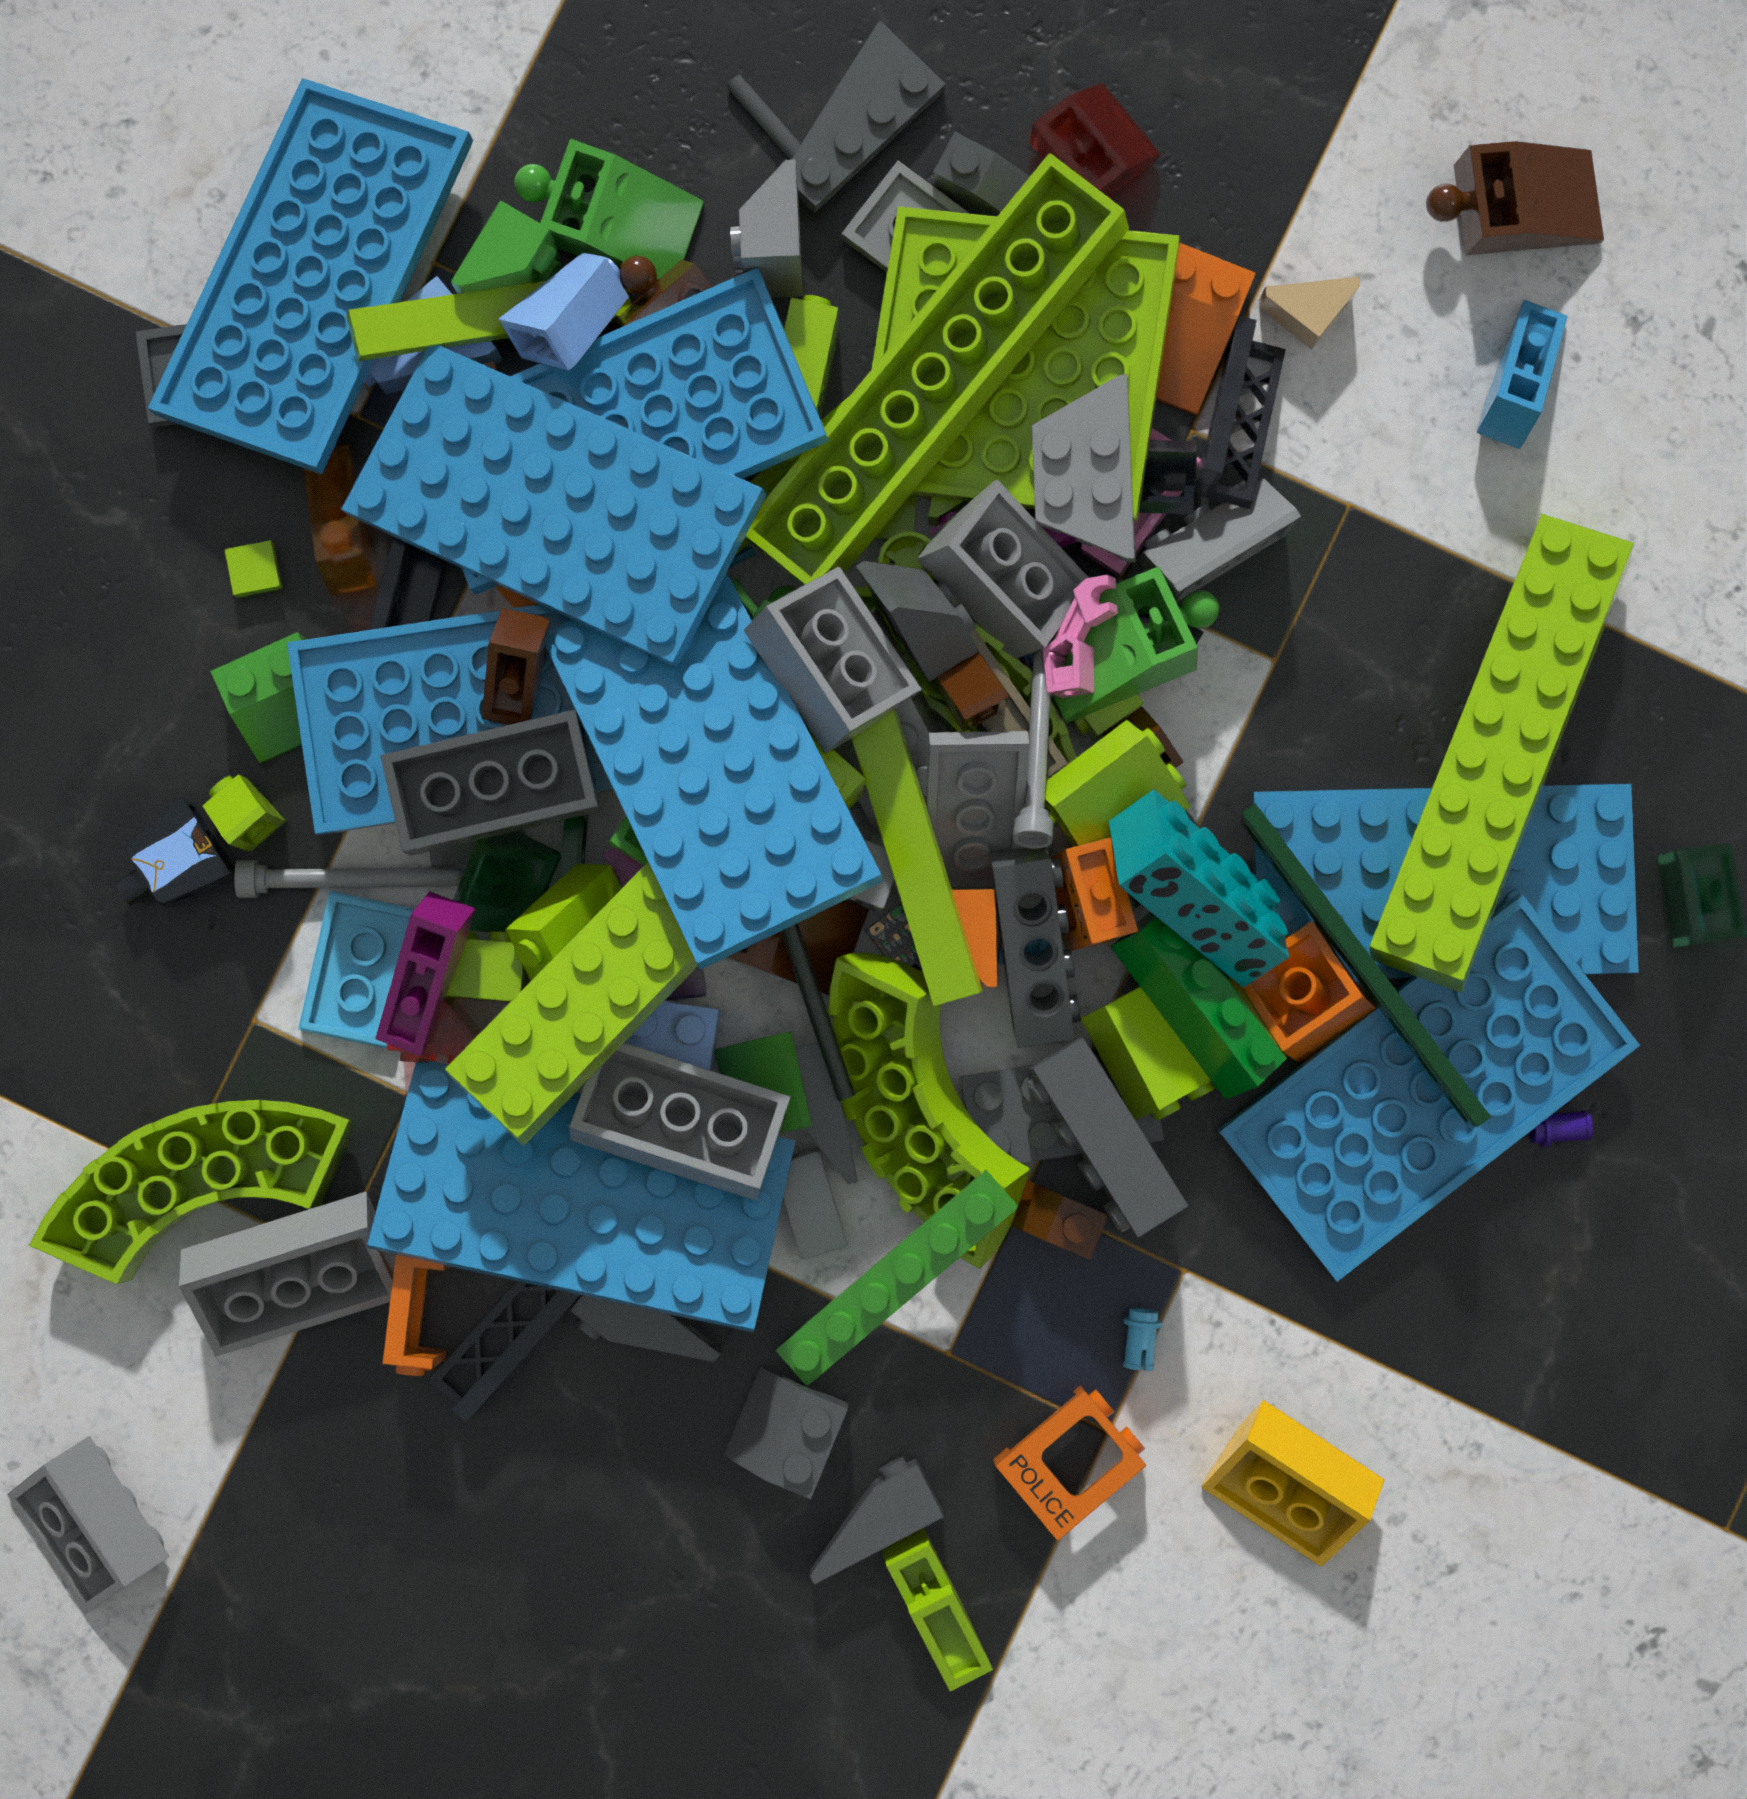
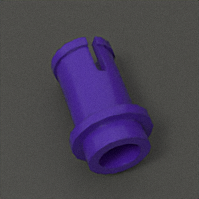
(1563, 1127)

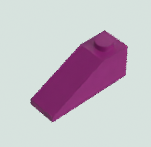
(424, 971)

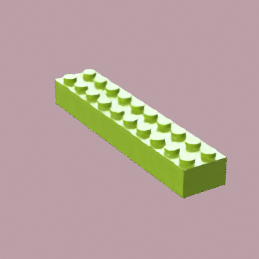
(939, 373)
(1501, 753)
(589, 999)

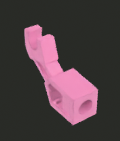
(1083, 613)

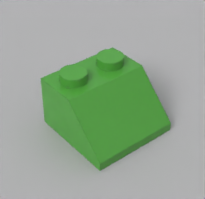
(508, 253)
(262, 699)

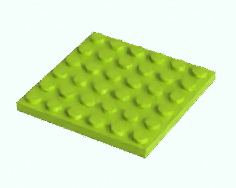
(1103, 332)

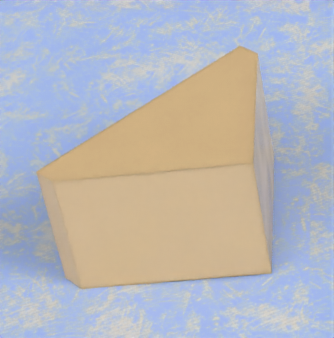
(1308, 307)

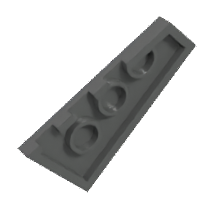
(867, 110)

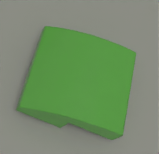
(772, 1065)

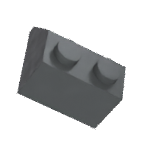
(921, 616)
(786, 1432)

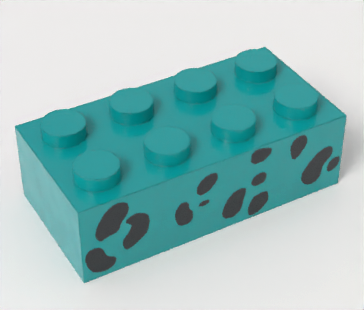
(1198, 888)

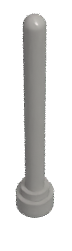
(1033, 825)
(254, 878)

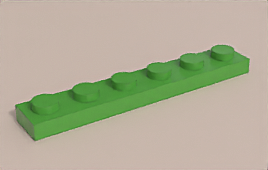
(897, 1277)

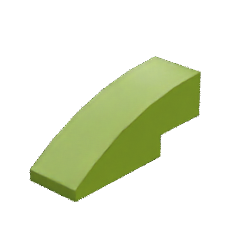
(936, 1609)

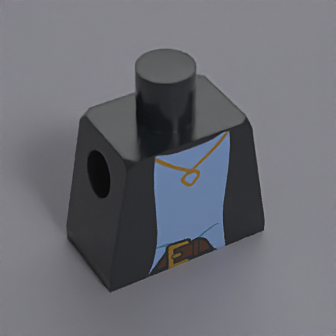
(175, 858)

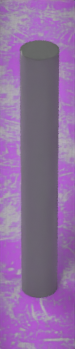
(764, 116)

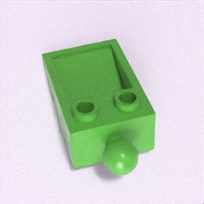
(623, 214)
(1140, 655)

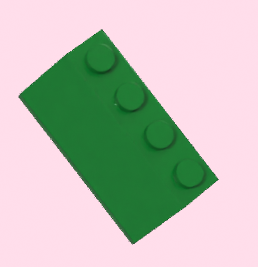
(1201, 1007)

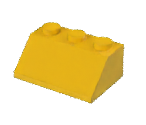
(1294, 1484)

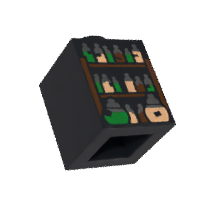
(893, 937)

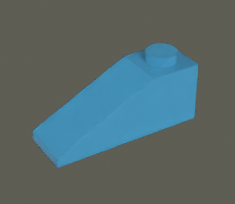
(1522, 375)

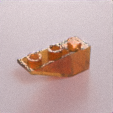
(339, 540)

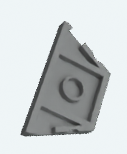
(1087, 470)

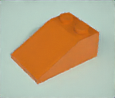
(1200, 321)

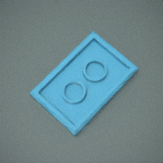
(353, 968)

